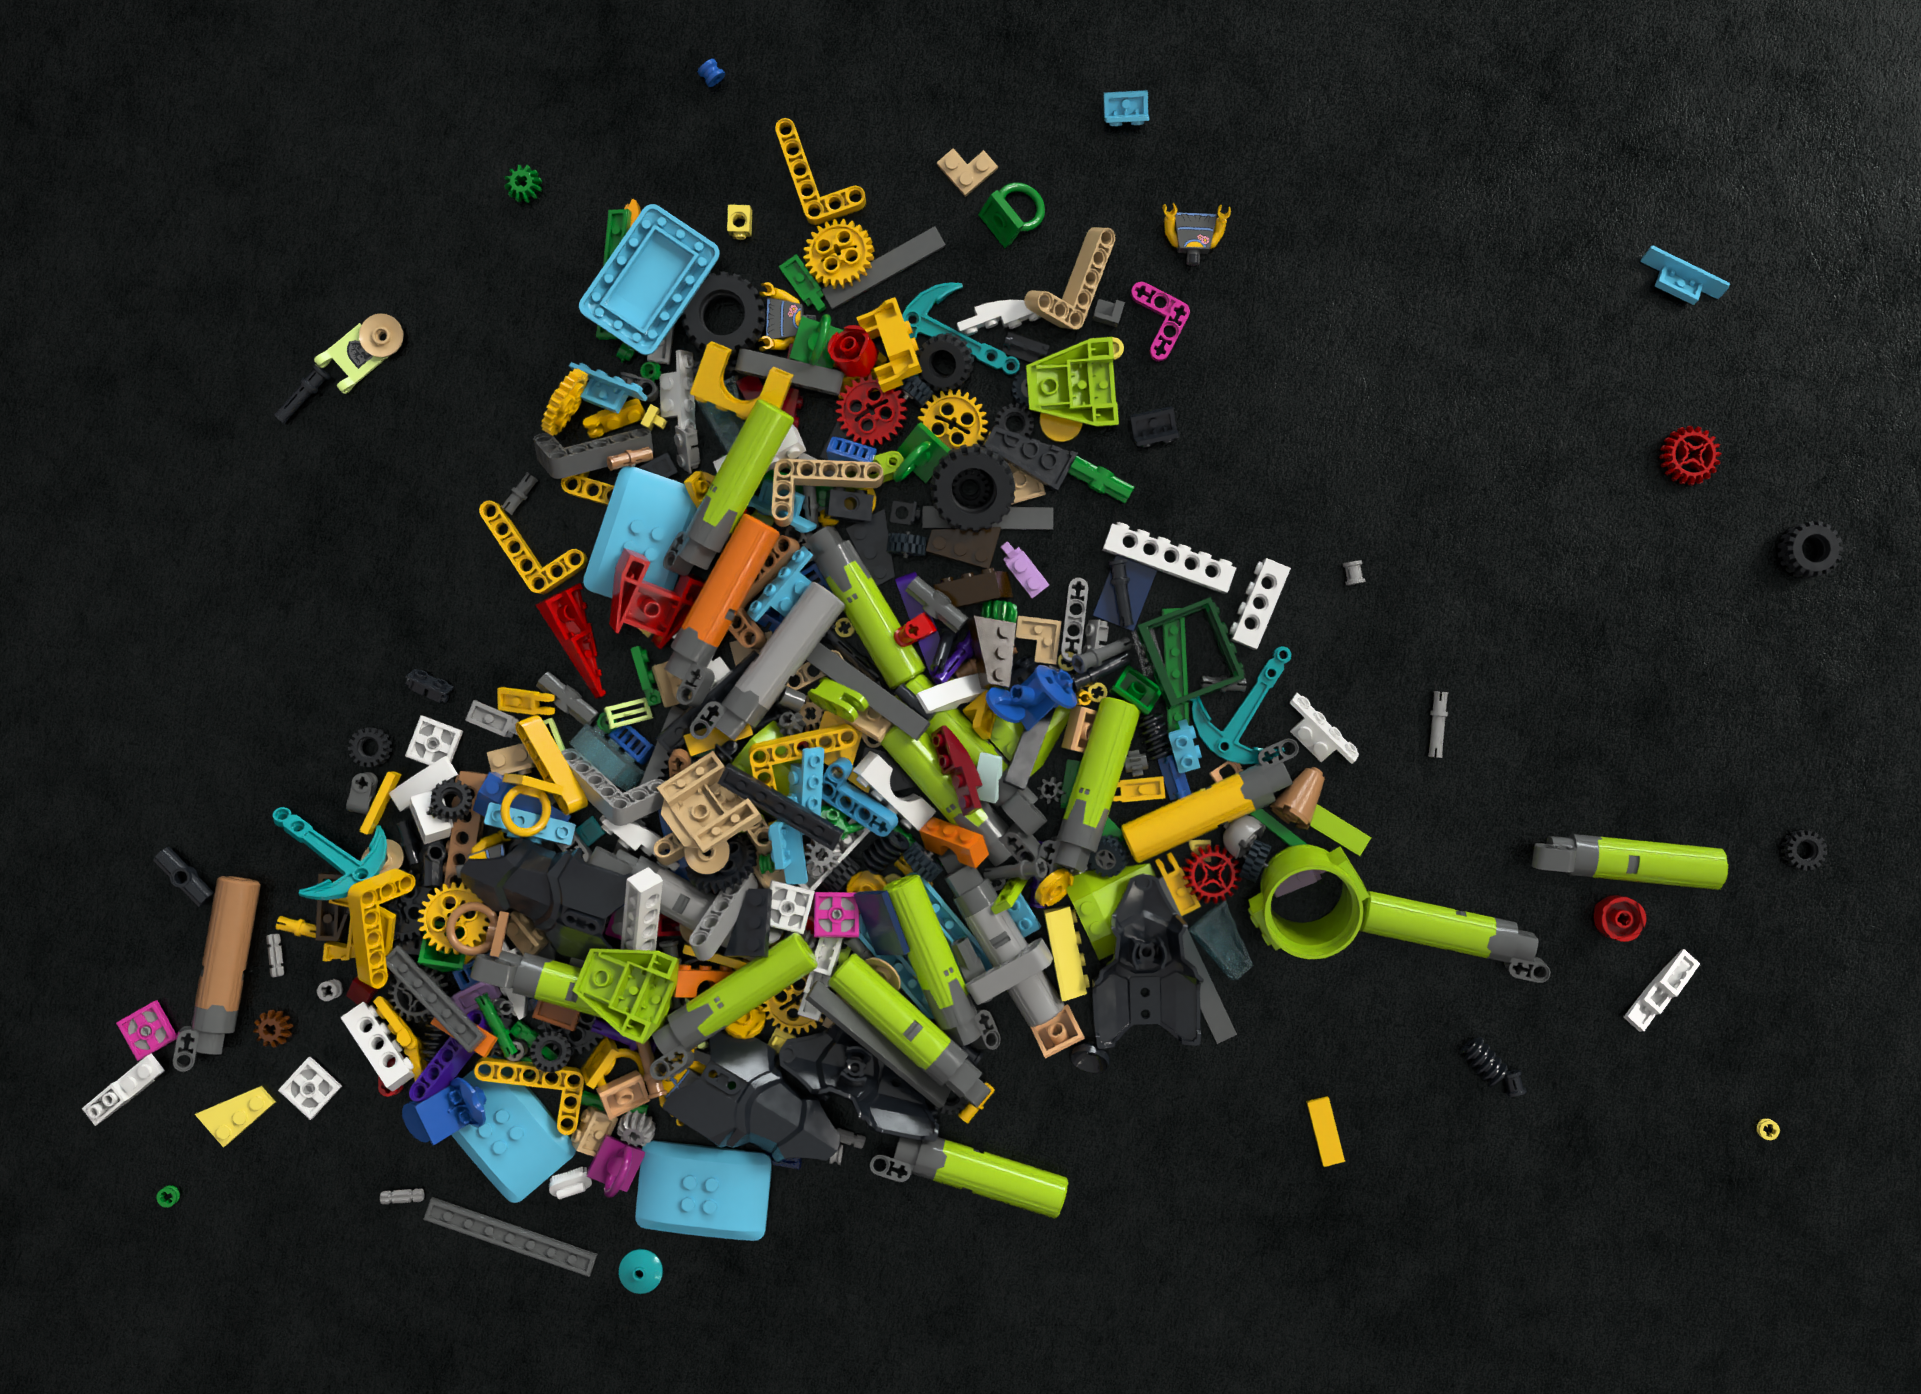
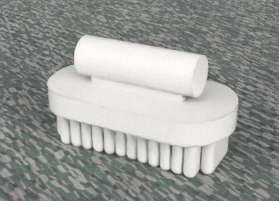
(569, 1183)

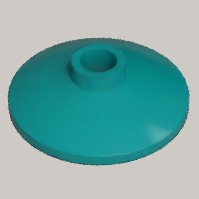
(648, 1264)

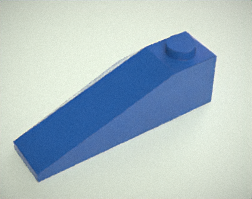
(494, 790)

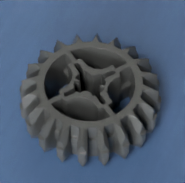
(411, 1008)

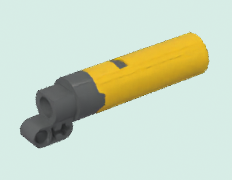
(1206, 809)

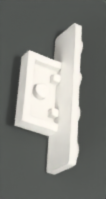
(675, 391)
(1318, 734)

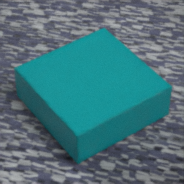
(590, 831)

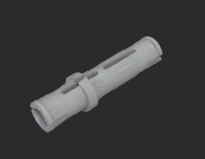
(1438, 724)

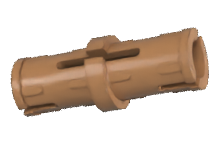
(629, 458)

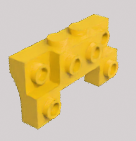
(900, 348)

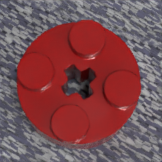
(853, 351)
(1629, 925)

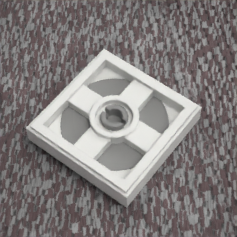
(433, 741)
(790, 906)
(310, 1088)

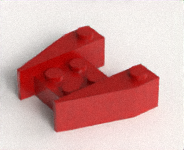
(648, 604)

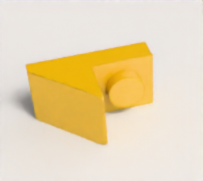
(981, 716)

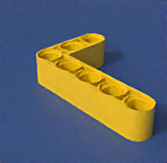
(806, 181)
(525, 554)
(792, 752)
(366, 921)
(539, 1080)

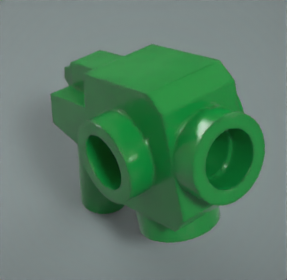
(839, 819)

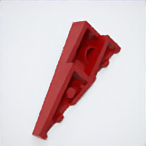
(568, 621)

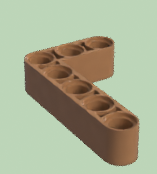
(766, 574)

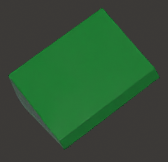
(1136, 690)
(440, 960)

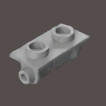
(687, 457)
(1095, 632)

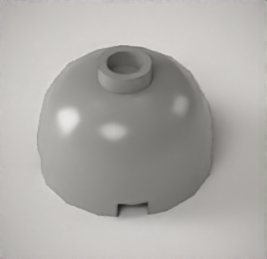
(1241, 835)

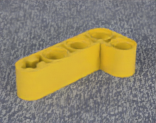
(584, 486)

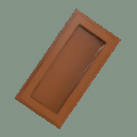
(556, 1015)

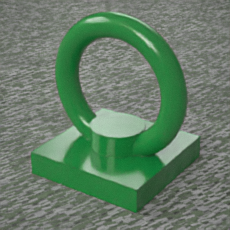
(1002, 218)
(812, 342)
(920, 454)

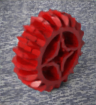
(1705, 444)
(1219, 867)

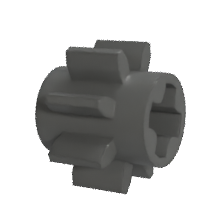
(791, 723)
(1135, 763)
(1057, 791)

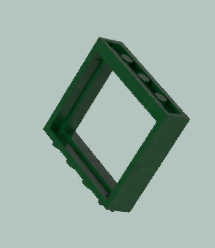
(1220, 632)

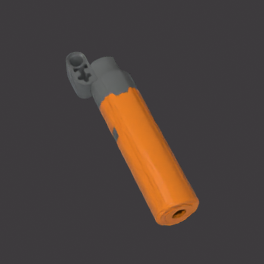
(717, 607)

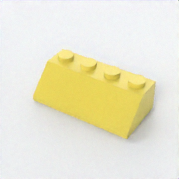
(1065, 952)

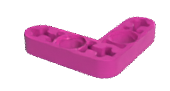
(1167, 312)

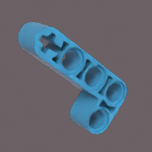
(858, 800)

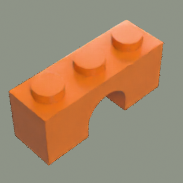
(966, 844)
(690, 978)

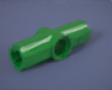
(1100, 479)

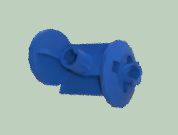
(1034, 697)
(445, 1112)

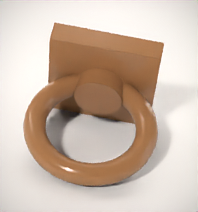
(495, 932)

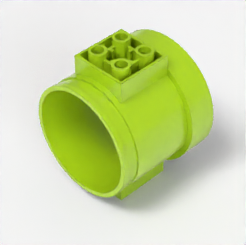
(1314, 938)

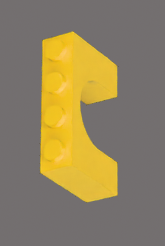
(710, 383)

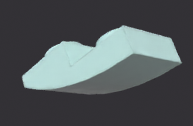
(990, 772)

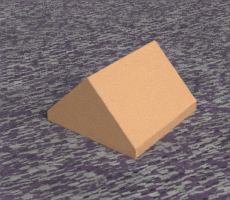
(1078, 728)
(1058, 1032)
(623, 1094)

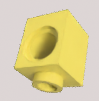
(739, 212)

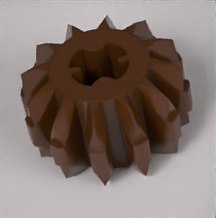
(279, 1034)

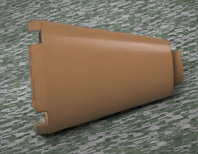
(1300, 799)

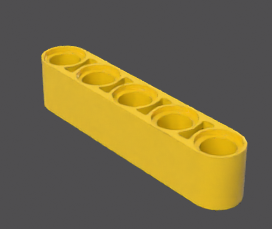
(551, 763)

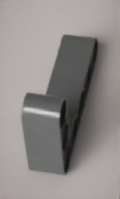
(586, 456)

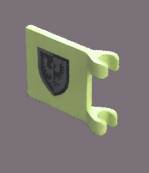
(351, 358)

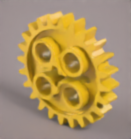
(832, 237)
(564, 402)
(961, 406)
(436, 909)
(781, 1016)

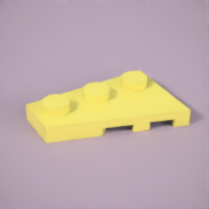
(233, 1116)

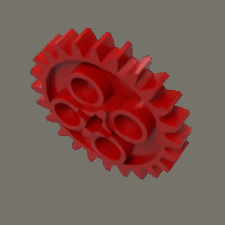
(881, 427)

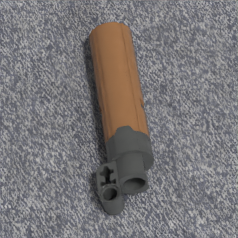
(223, 969)

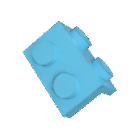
(1126, 107)
(1183, 747)
(1024, 917)

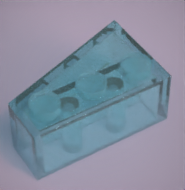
(723, 423)
(607, 757)
(1221, 940)

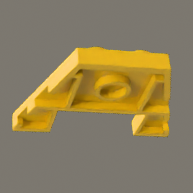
(828, 720)
(344, 951)

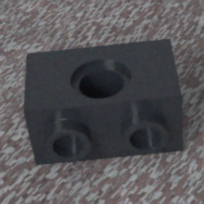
(836, 509)

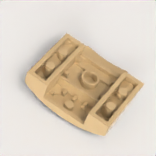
(701, 809)

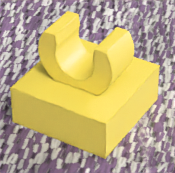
(653, 418)
(778, 1038)

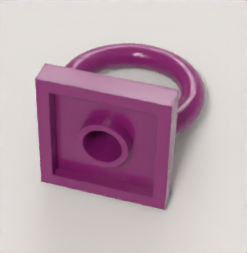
(615, 1165)

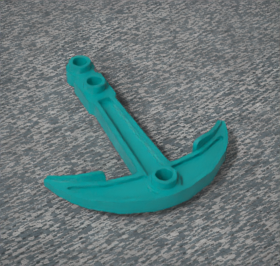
(930, 327)
(1236, 726)
(335, 856)

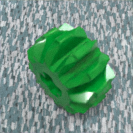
(517, 190)
(999, 610)

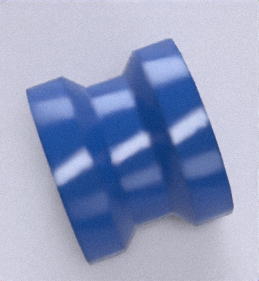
(711, 72)

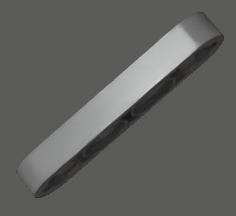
(1077, 620)

